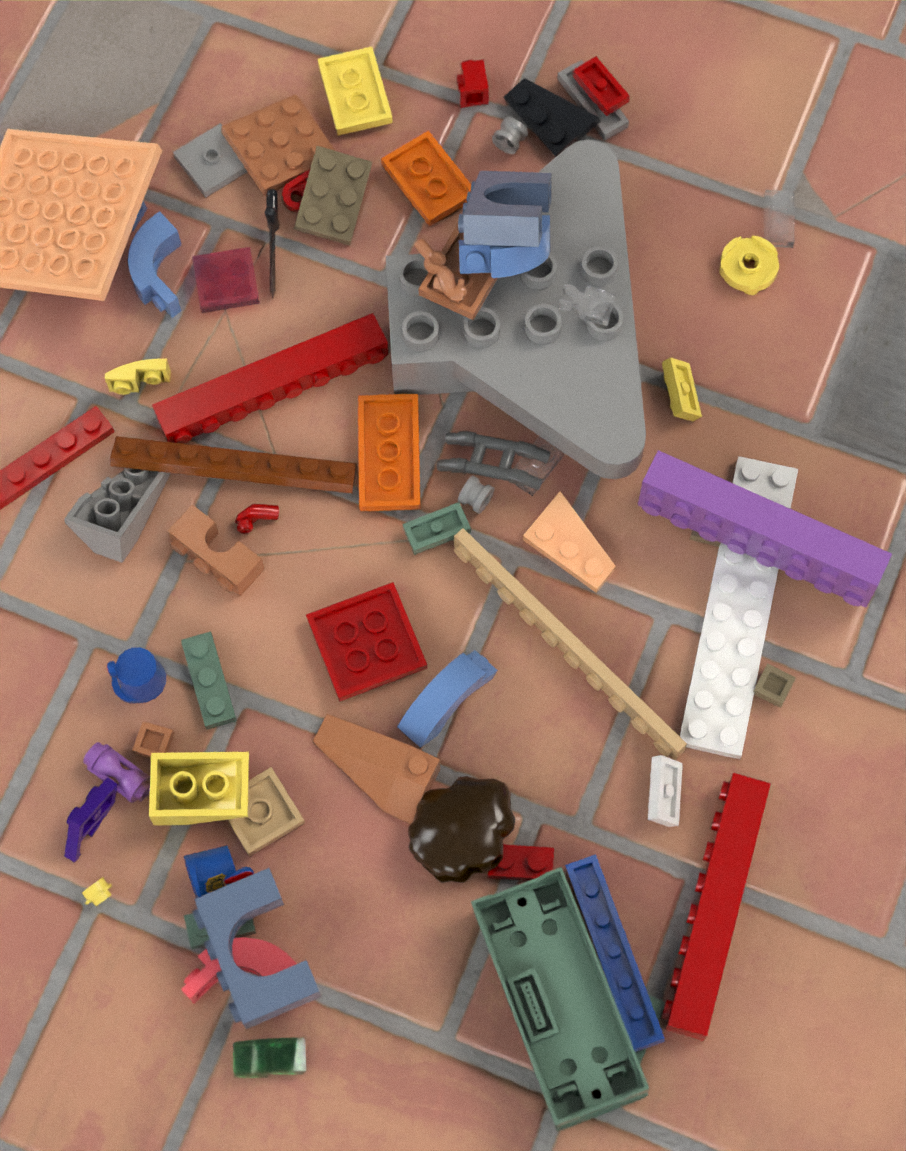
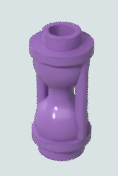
(105, 763)

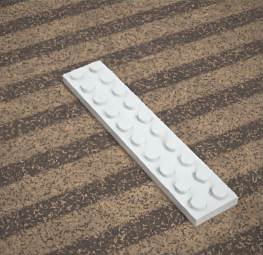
(734, 629)

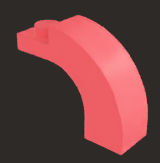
(249, 955)

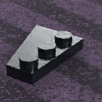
(550, 116)

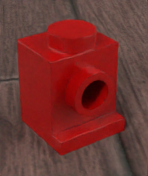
(473, 84)

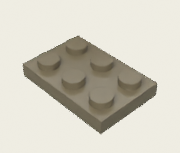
(333, 195)

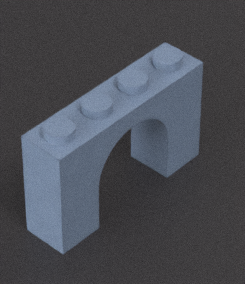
(506, 208)
(254, 996)

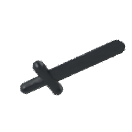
(271, 215)

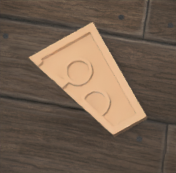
(570, 544)

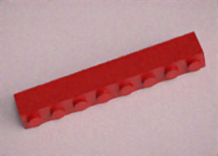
(271, 379)
(717, 907)

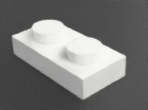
(665, 791)

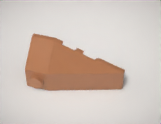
(382, 767)

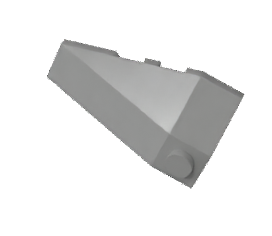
(116, 512)

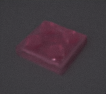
(225, 280)

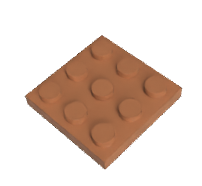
(276, 142)

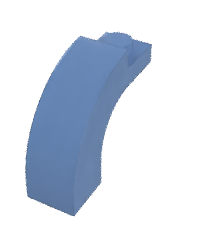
(147, 250)
(504, 260)
(444, 695)

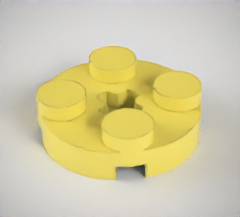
(743, 278)

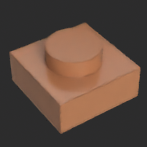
(152, 739)

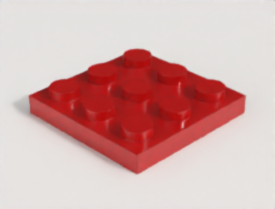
(366, 641)

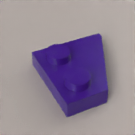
(89, 816)

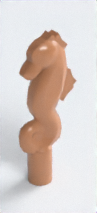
(444, 281)

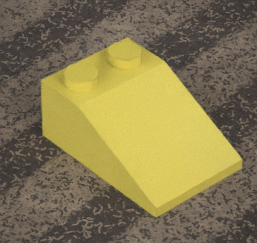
(198, 787)

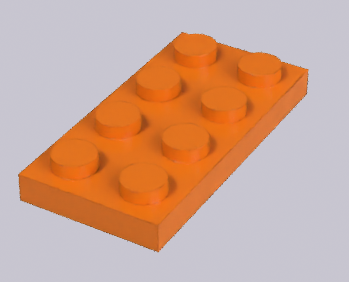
(388, 452)

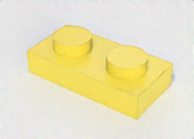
(681, 389)

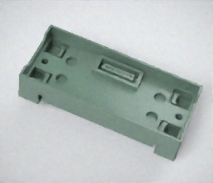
(560, 999)

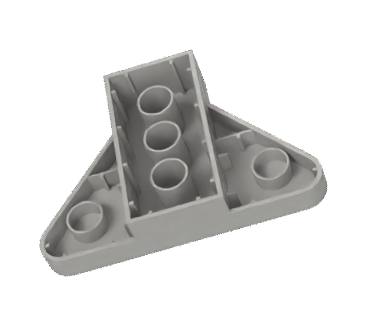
(522, 352)

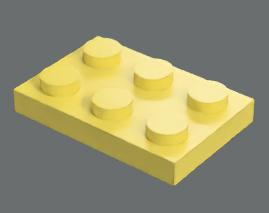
(355, 91)

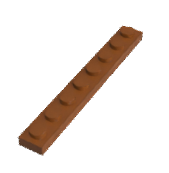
(233, 464)

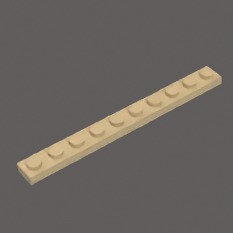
(574, 651)

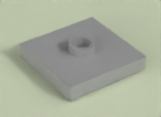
(210, 161)

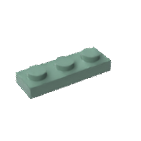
(208, 680)

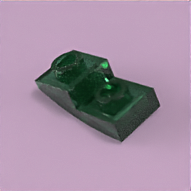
(269, 1056)

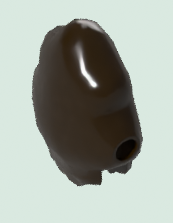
(462, 828)

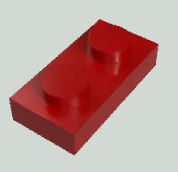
(601, 86)
(523, 863)

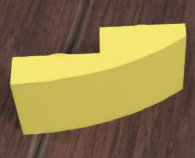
(128, 377)

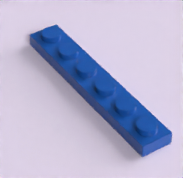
(615, 953)

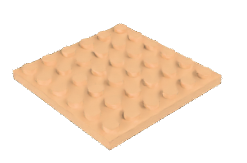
(68, 209)

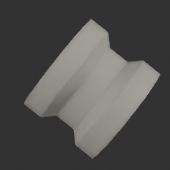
(510, 135)
(476, 494)

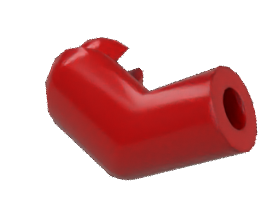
(253, 513)

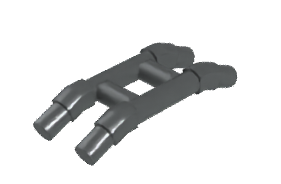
(504, 471)

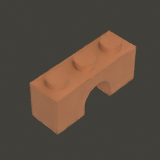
(233, 568)

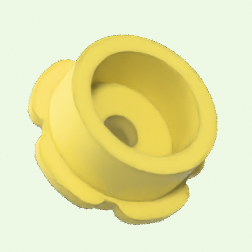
(97, 892)

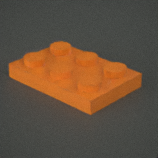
(428, 177)

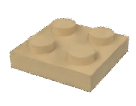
(269, 813)

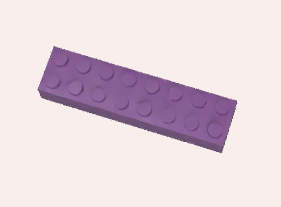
(762, 529)

